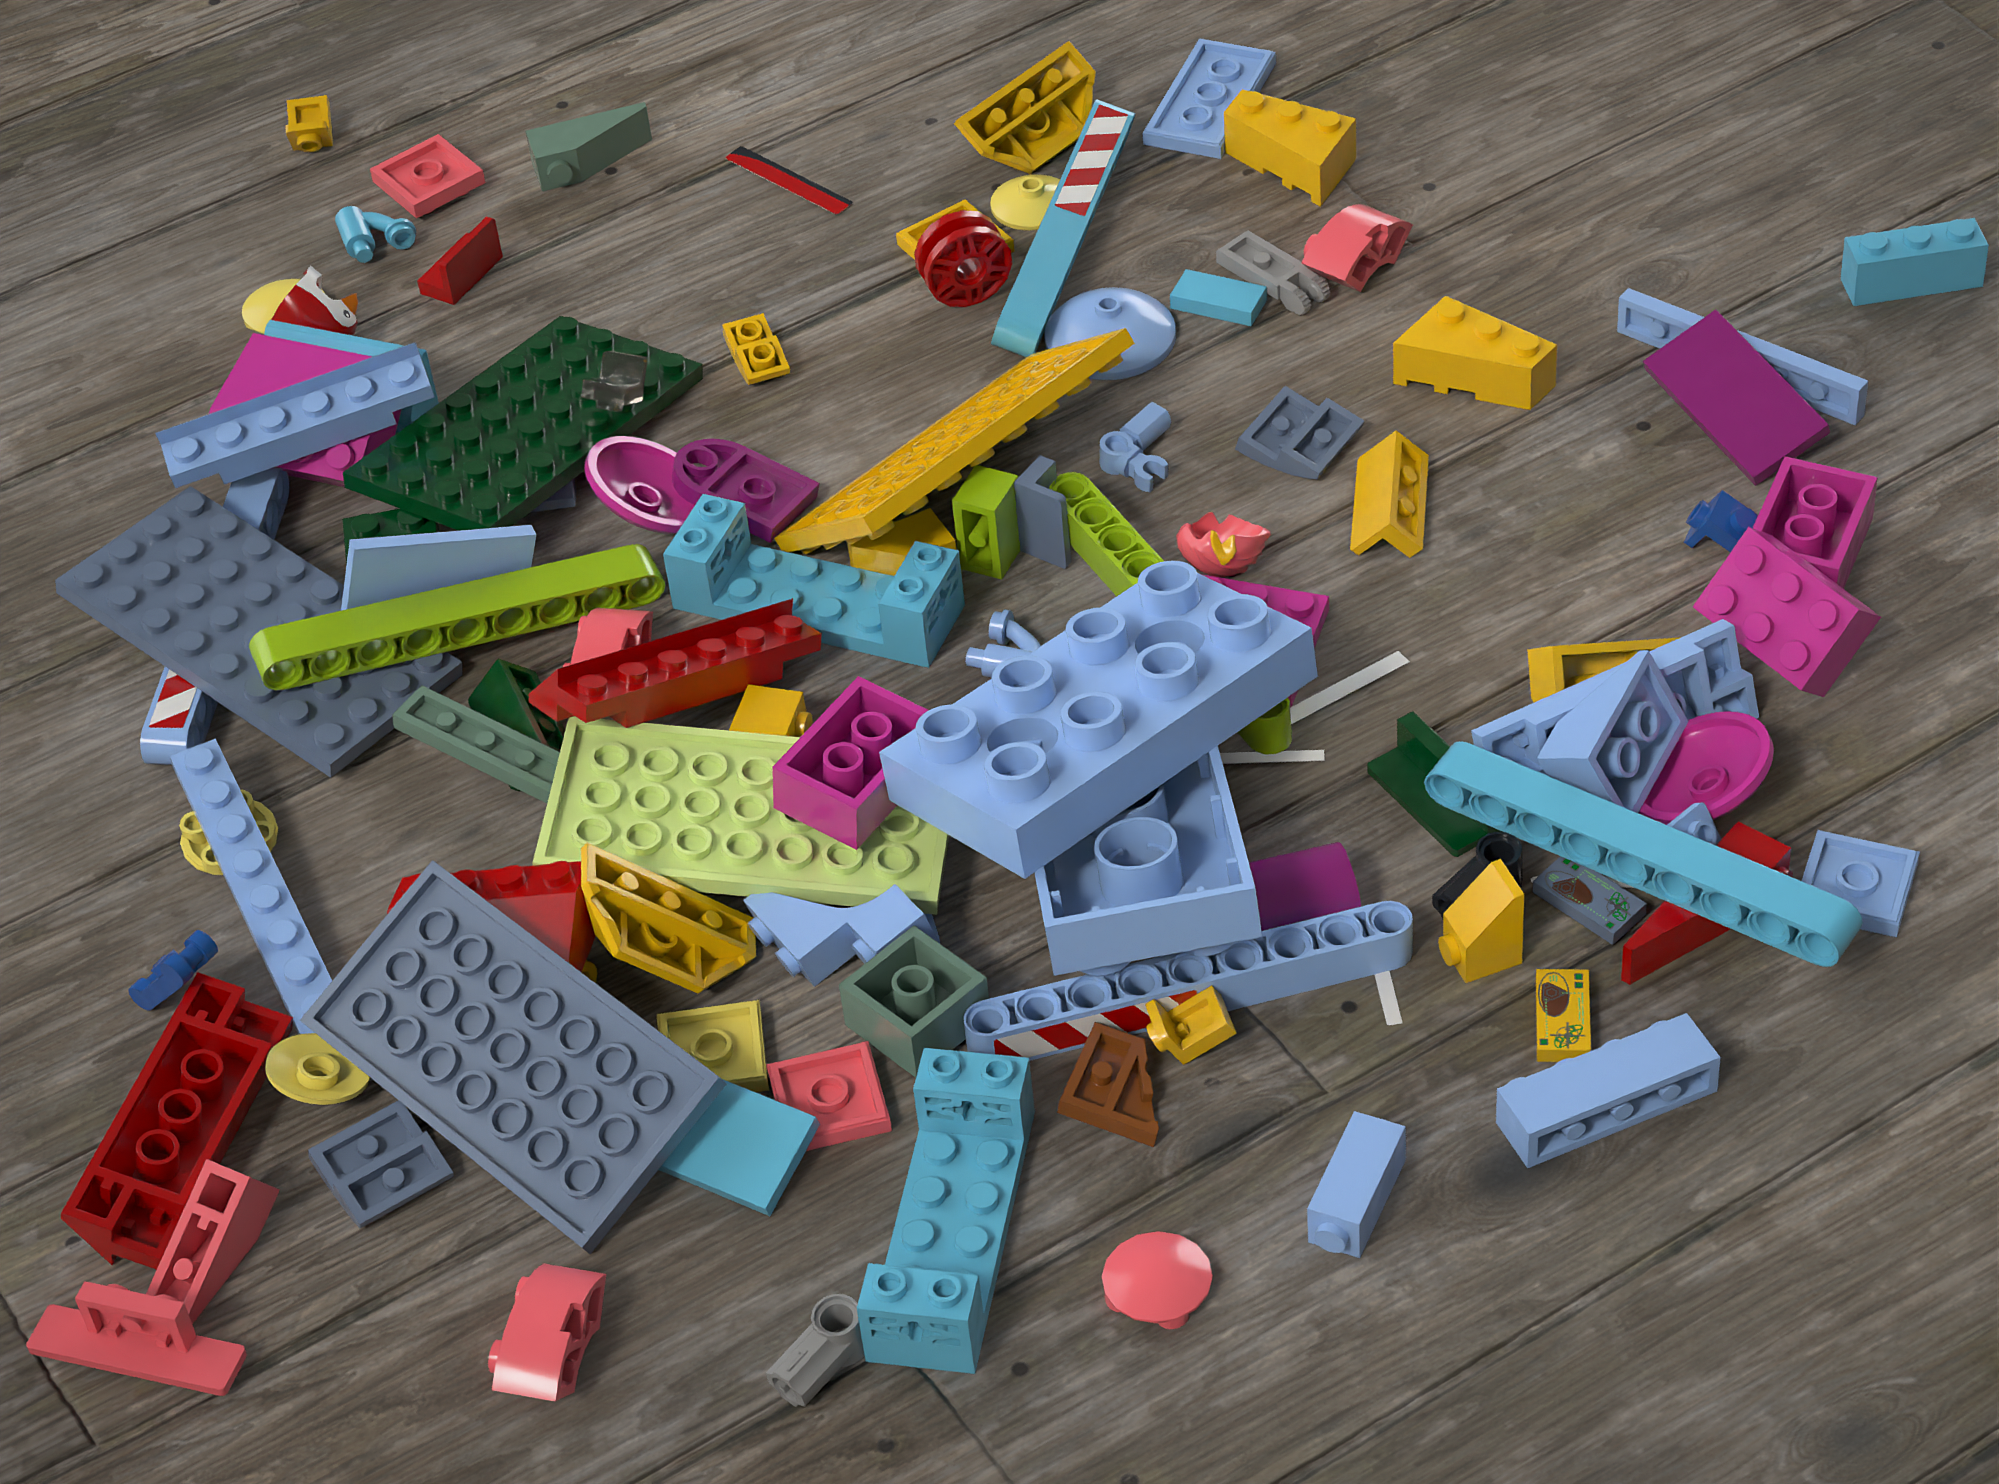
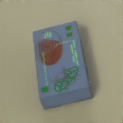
(1589, 899)

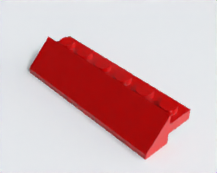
(679, 669)
(173, 1120)

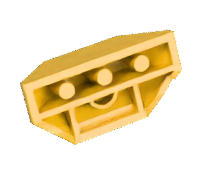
(1034, 113)
(663, 923)

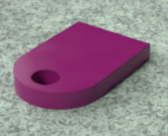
(734, 472)

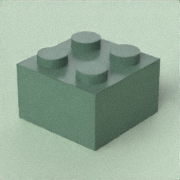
(911, 998)

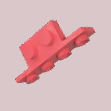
(136, 1338)

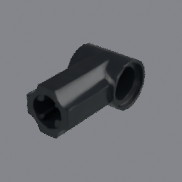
(1488, 849)

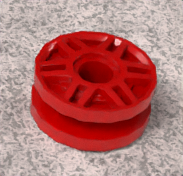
(963, 258)

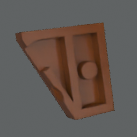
(1112, 1086)

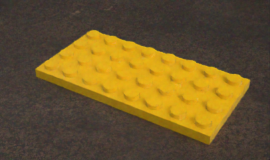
(954, 442)

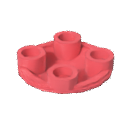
(1157, 1278)

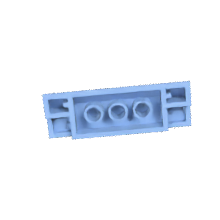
(296, 419)
(1698, 668)

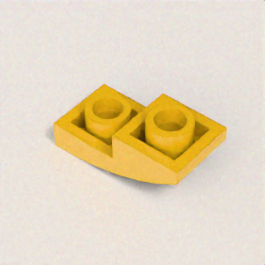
(755, 349)

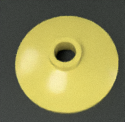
(1023, 201)
(313, 1071)

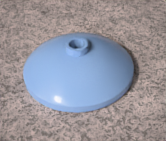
(1111, 310)

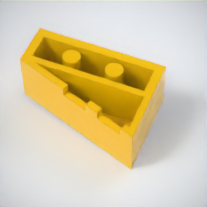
(1475, 354)

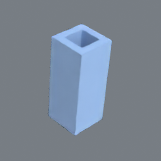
(1356, 1184)

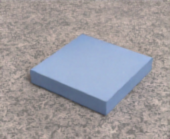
(1867, 875)

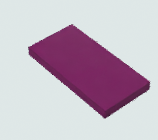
(1736, 397)

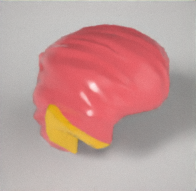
(1221, 547)

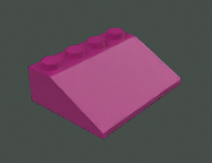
(277, 363)

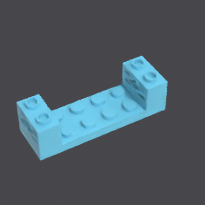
(895, 617)
(953, 1215)

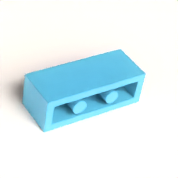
(1914, 261)

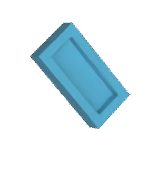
(1218, 297)

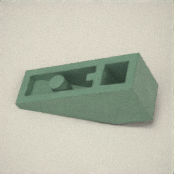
(585, 145)

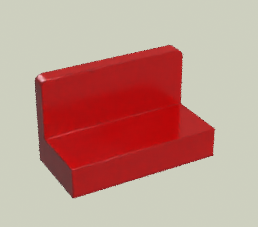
(463, 264)

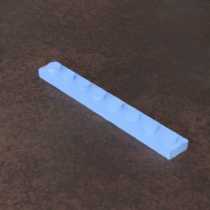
(253, 878)

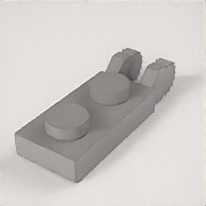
(1271, 267)

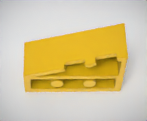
(1292, 141)

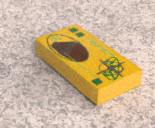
(1562, 1014)

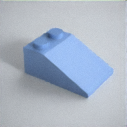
(1617, 735)

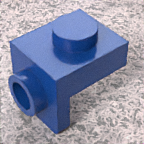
(1721, 520)

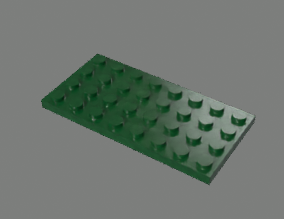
(515, 430)

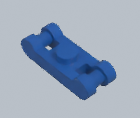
(173, 971)

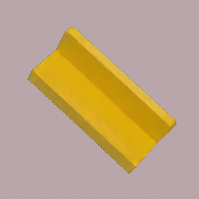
(1390, 496)

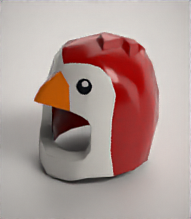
(312, 308)

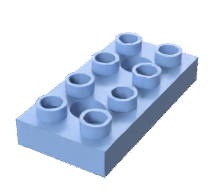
(1097, 716)
(1153, 880)

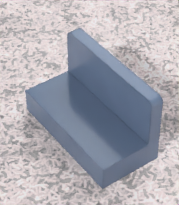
(1042, 514)

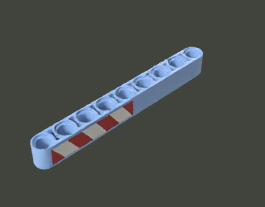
(179, 710)
(1247, 973)

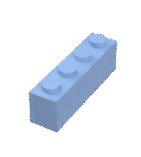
(1607, 1089)

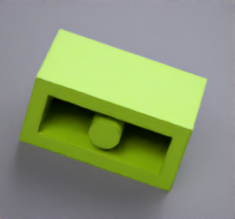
(986, 522)

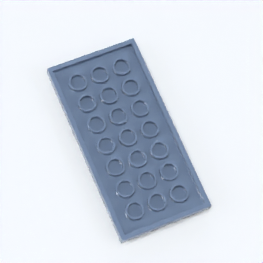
(194, 593)
(513, 1055)

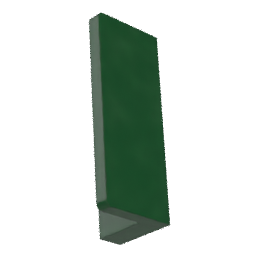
(505, 699)
(1403, 776)

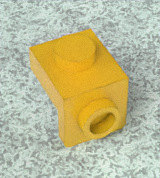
(309, 123)
(1191, 1026)

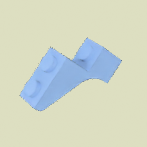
(824, 937)

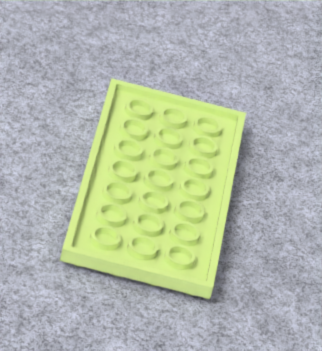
(705, 817)

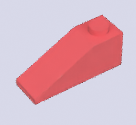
(212, 1235)

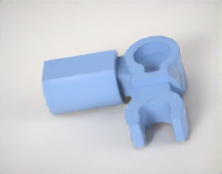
(1123, 450)

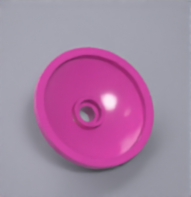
(636, 483)
(1715, 763)

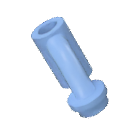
(1001, 628)

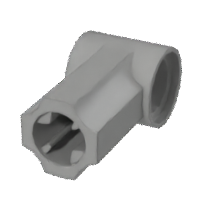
(819, 1350)

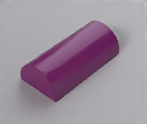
(1304, 885)

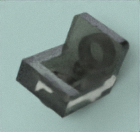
(619, 381)

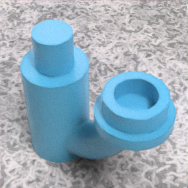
(356, 234)

